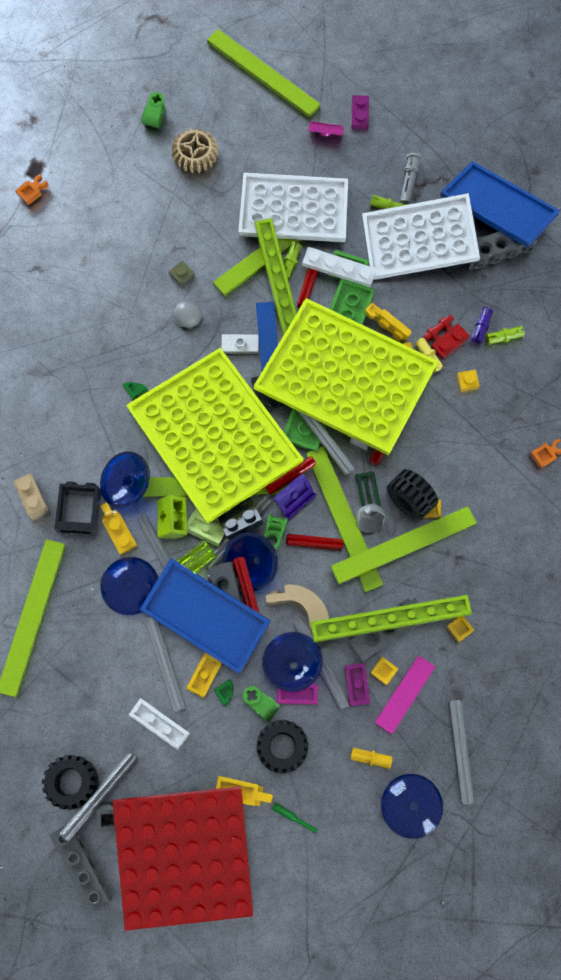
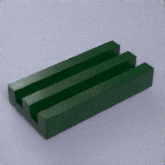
(368, 494)

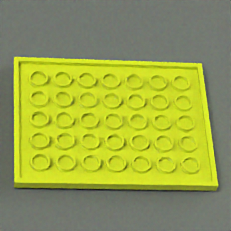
(346, 376)
(214, 435)

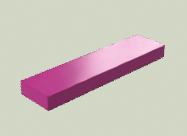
(404, 694)

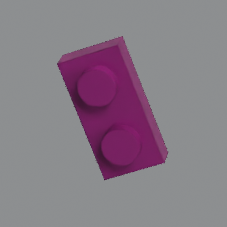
(360, 112)
(357, 684)

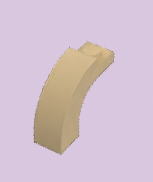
(302, 597)

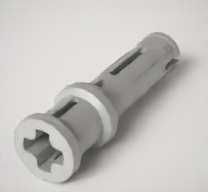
(411, 172)

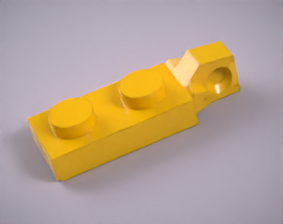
(389, 322)
(117, 530)
(204, 675)
(251, 793)

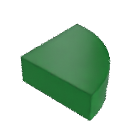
(135, 389)
(225, 692)

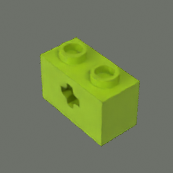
(171, 517)

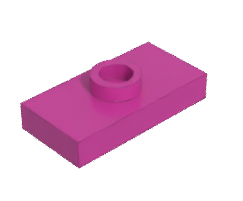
(325, 128)
(305, 697)

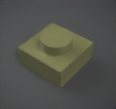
(181, 273)

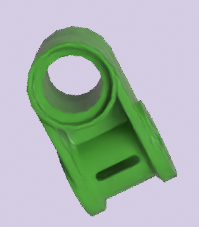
(154, 110)
(275, 529)
(263, 705)

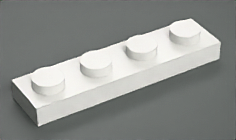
(339, 267)

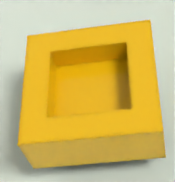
(468, 380)
(460, 628)
(384, 671)

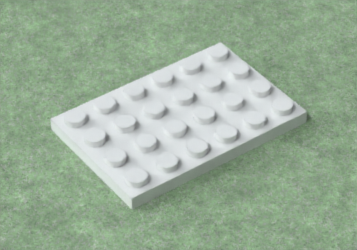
(297, 204)
(421, 236)

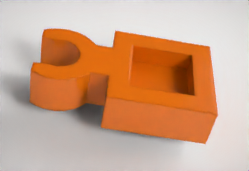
(31, 191)
(545, 455)

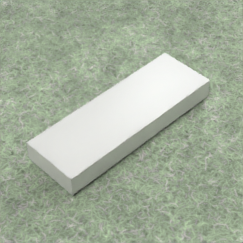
(159, 724)

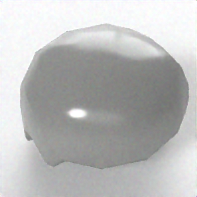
(187, 314)
(370, 517)

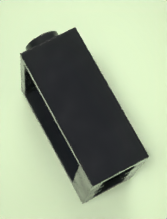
(77, 527)

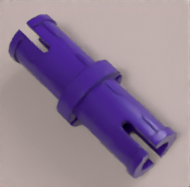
(482, 325)

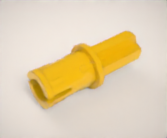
(371, 758)

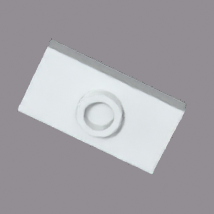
(239, 344)

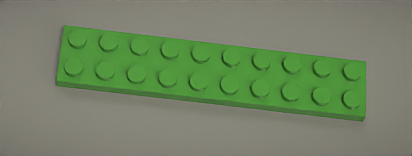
(350, 301)

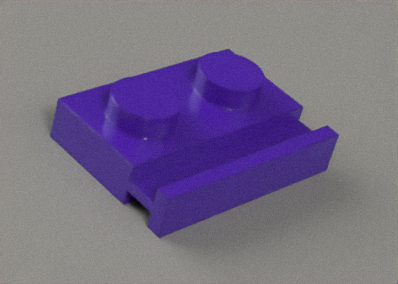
(294, 496)

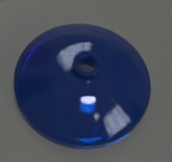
(124, 479)
(250, 546)
(120, 597)
(289, 649)
(397, 810)

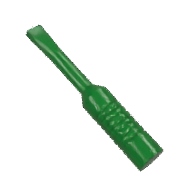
(291, 816)

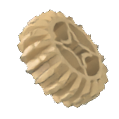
(194, 150)

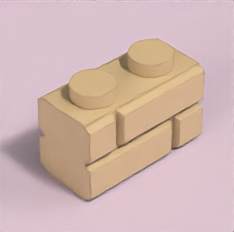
(31, 497)

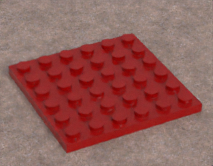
(182, 858)

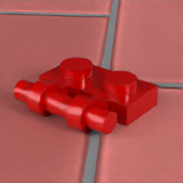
(450, 341)

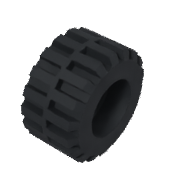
(412, 494)
(298, 737)
(53, 776)

